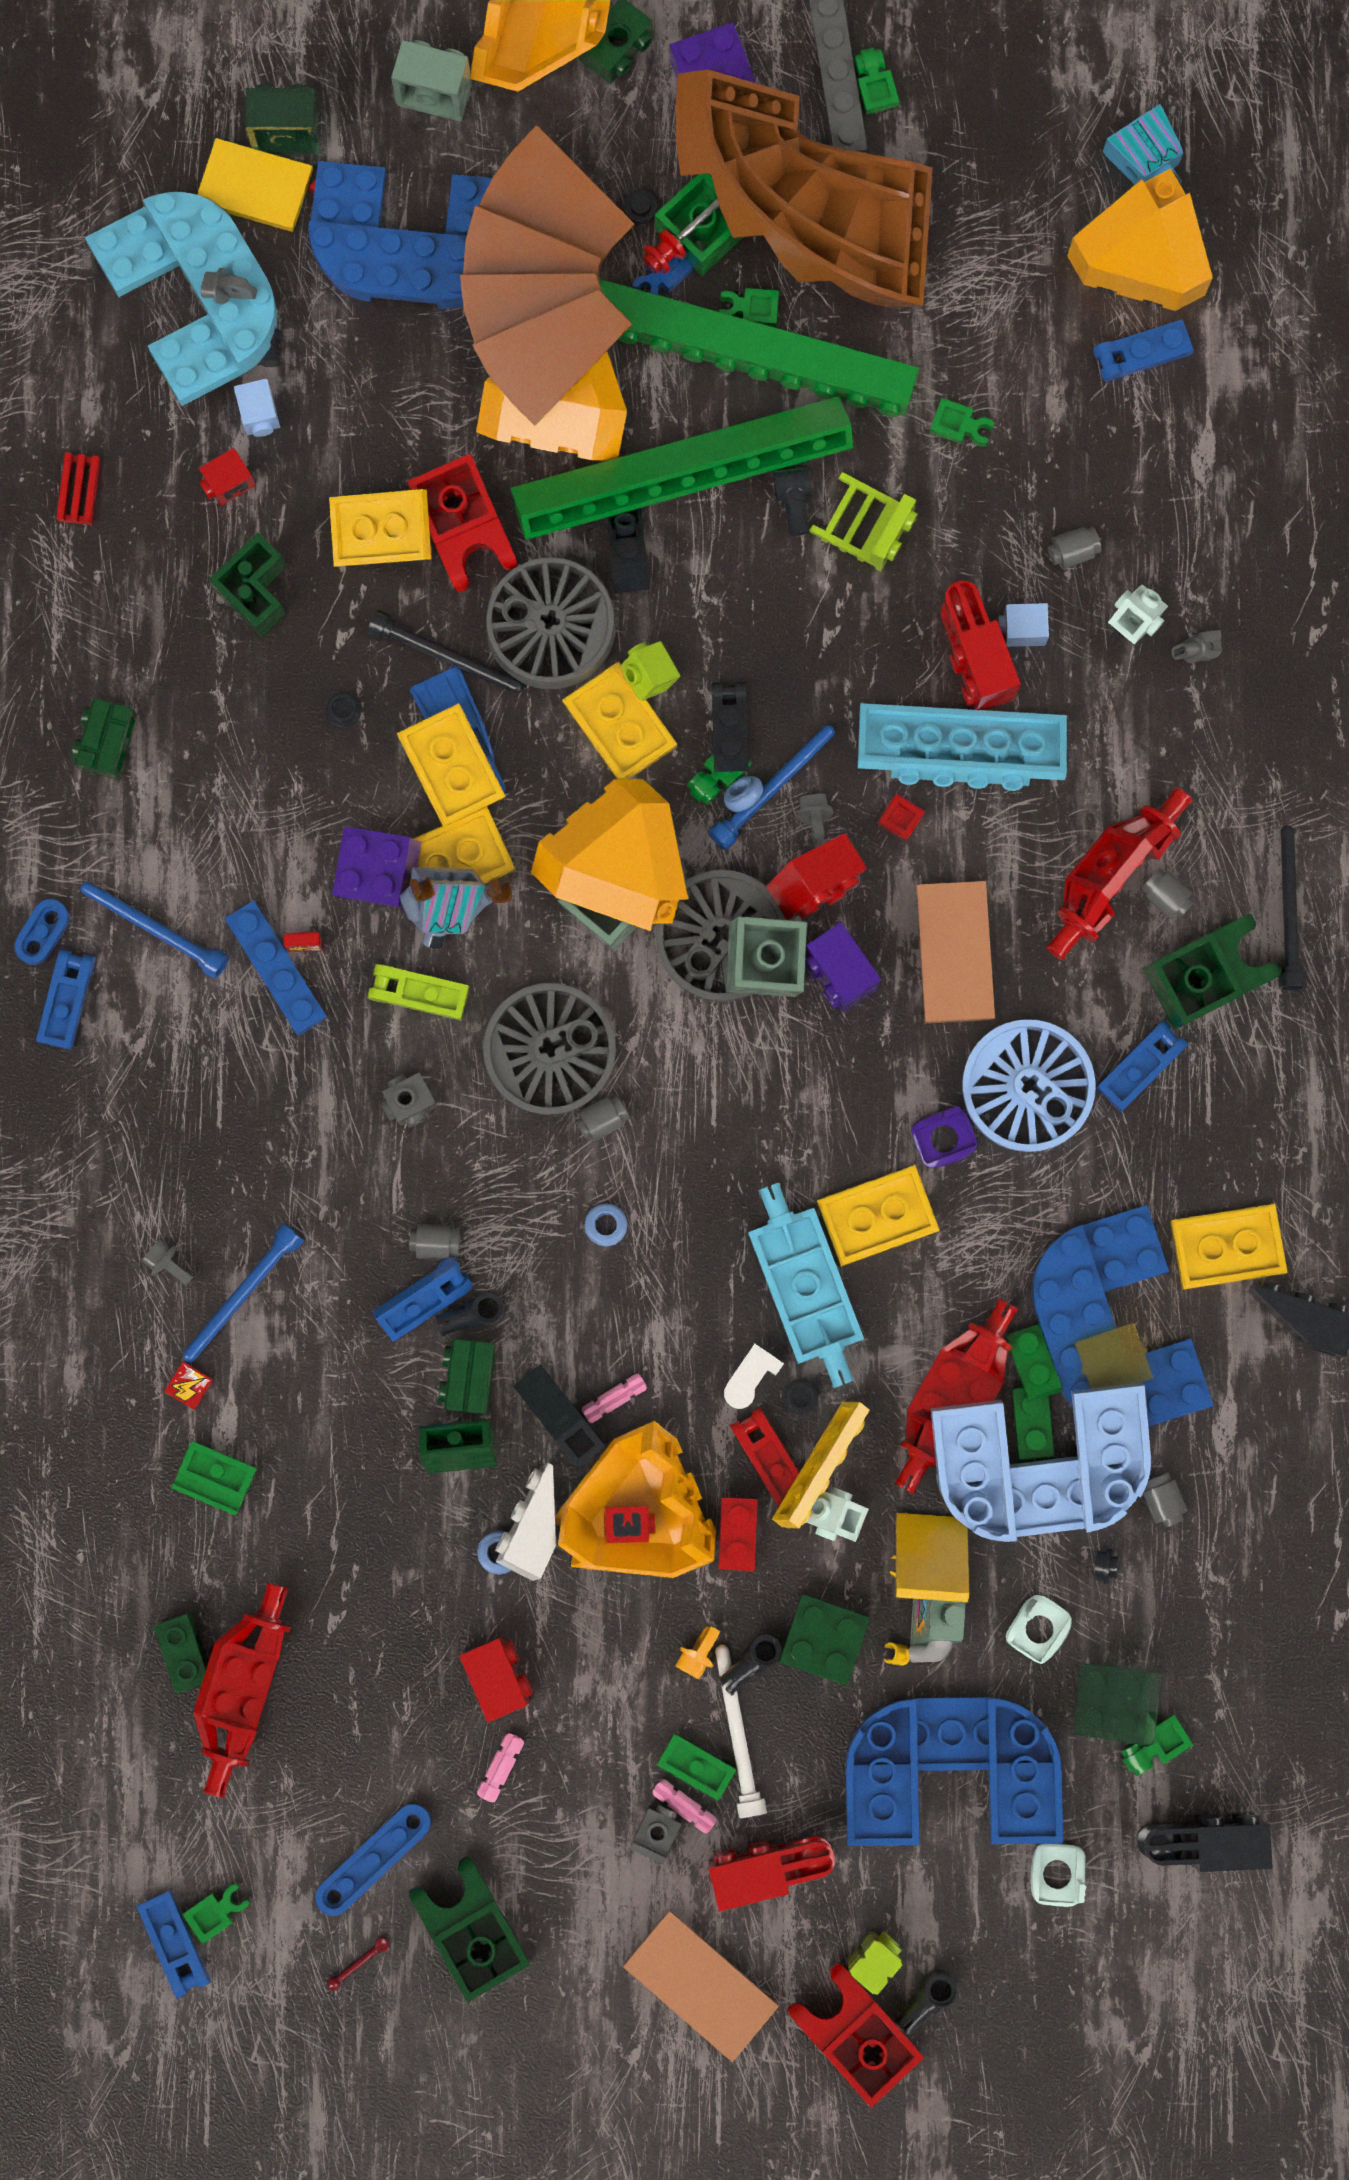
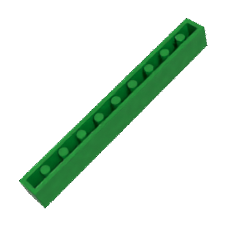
(764, 351)
(682, 468)

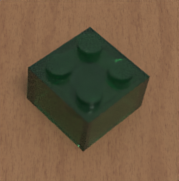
(283, 119)
(1117, 1703)

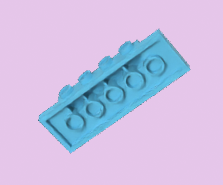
(962, 745)

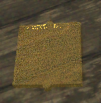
(1114, 1358)

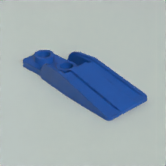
(446, 691)

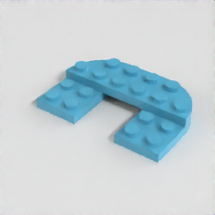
(199, 238)

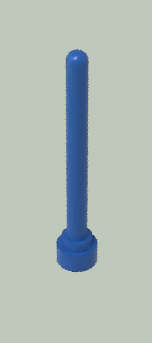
(725, 832)
(210, 960)
(284, 1242)

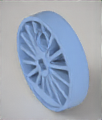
(988, 1052)

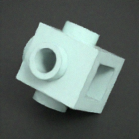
(1138, 613)
(829, 1515)

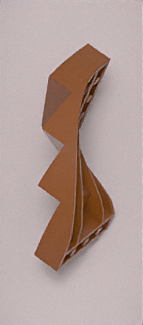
(816, 204)
(536, 275)

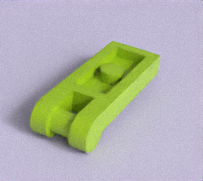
(419, 992)

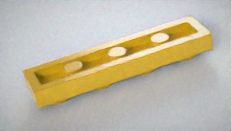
(815, 1474)

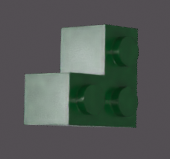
(243, 584)

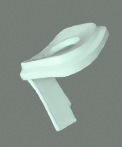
(1034, 1606)
(1075, 1889)

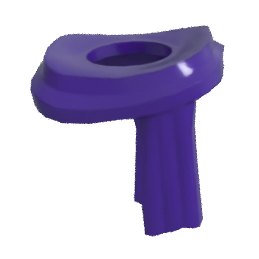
(951, 1117)

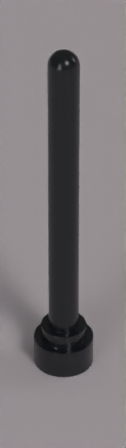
(384, 627)
(1292, 974)

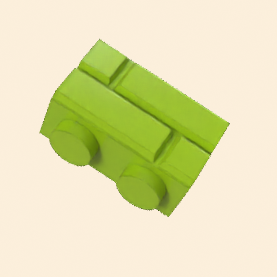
(875, 1961)

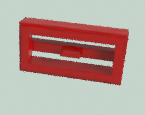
(81, 460)

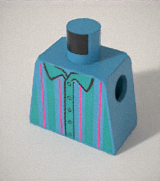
(1145, 147)

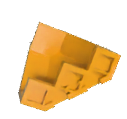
(534, 38)
(1146, 246)
(583, 422)
(617, 857)
(638, 1471)

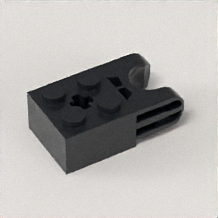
(1209, 1842)

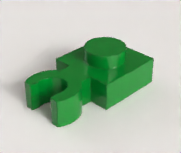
(756, 306)
(955, 421)
(212, 1915)

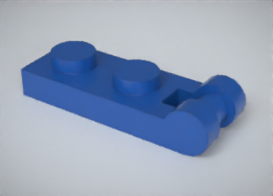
(1144, 350)
(65, 1000)
(1141, 1067)
(423, 1299)
(173, 1943)

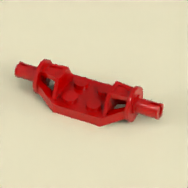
(1109, 865)
(952, 1381)
(238, 1687)

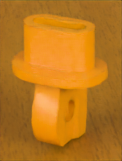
(695, 1660)

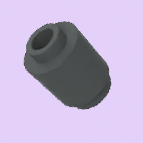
(1074, 547)
(1168, 894)
(602, 1118)
(435, 1241)
(1164, 1500)

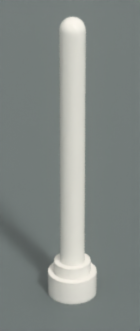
(750, 1800)

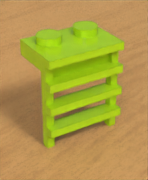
(884, 538)

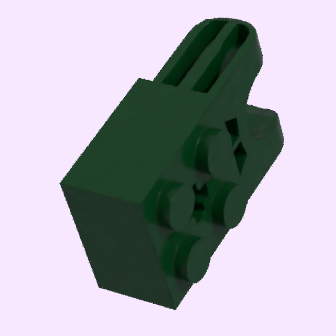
(1217, 969)
(470, 1921)

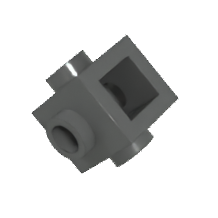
(408, 1087)

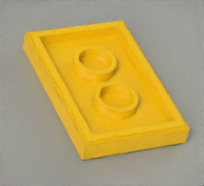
(255, 184)
(380, 528)
(618, 724)
(451, 765)
(467, 845)
(878, 1215)
(1228, 1246)
(931, 1558)

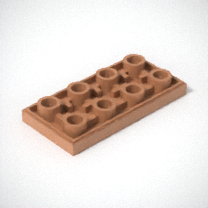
(955, 952)
(701, 1986)

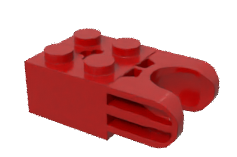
(465, 528)
(977, 649)
(768, 1869)
(853, 2028)

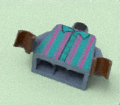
(448, 901)

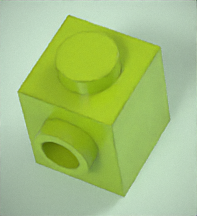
(649, 670)

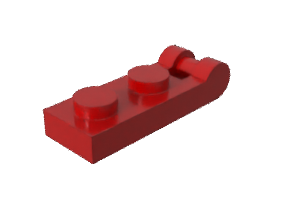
(766, 1455)

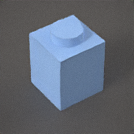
(257, 408)
(1025, 624)

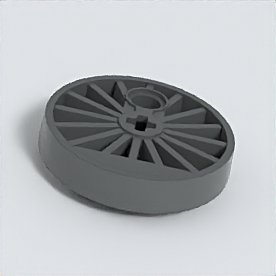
(600, 636)
(740, 886)
(501, 1069)

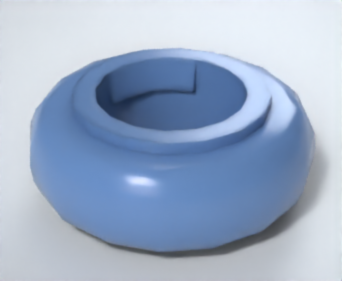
(743, 793)
(598, 1211)
(483, 1553)

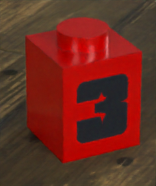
(226, 477)
(628, 1524)

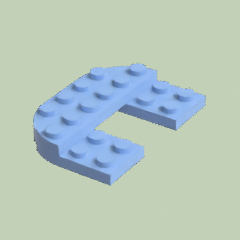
(1051, 1494)

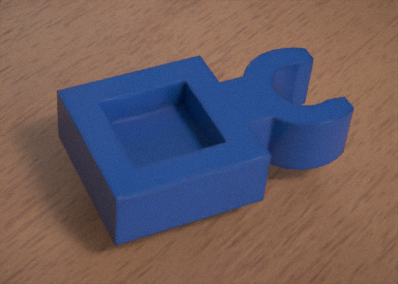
(678, 271)

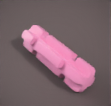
(614, 1398)
(500, 1767)
(684, 1806)

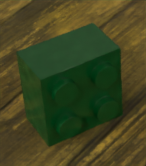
(824, 1639)

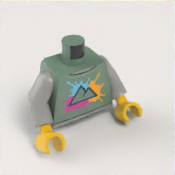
(934, 1630)

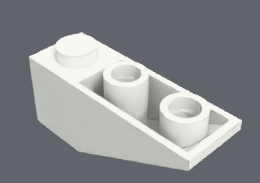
(532, 1536)

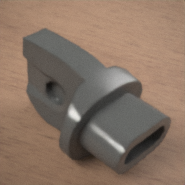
(222, 286)
(1200, 647)
(814, 812)
(160, 1257)

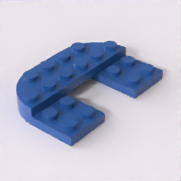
(386, 261)
(1073, 1306)
(945, 1737)

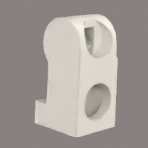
(740, 1388)

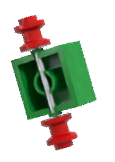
(691, 228)

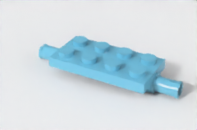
(805, 1285)

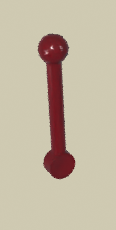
(381, 1945)

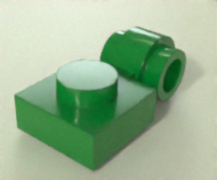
(876, 88)
(705, 787)
(1169, 1743)

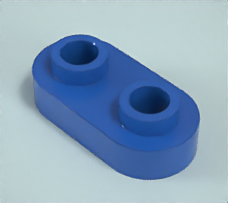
(40, 931)

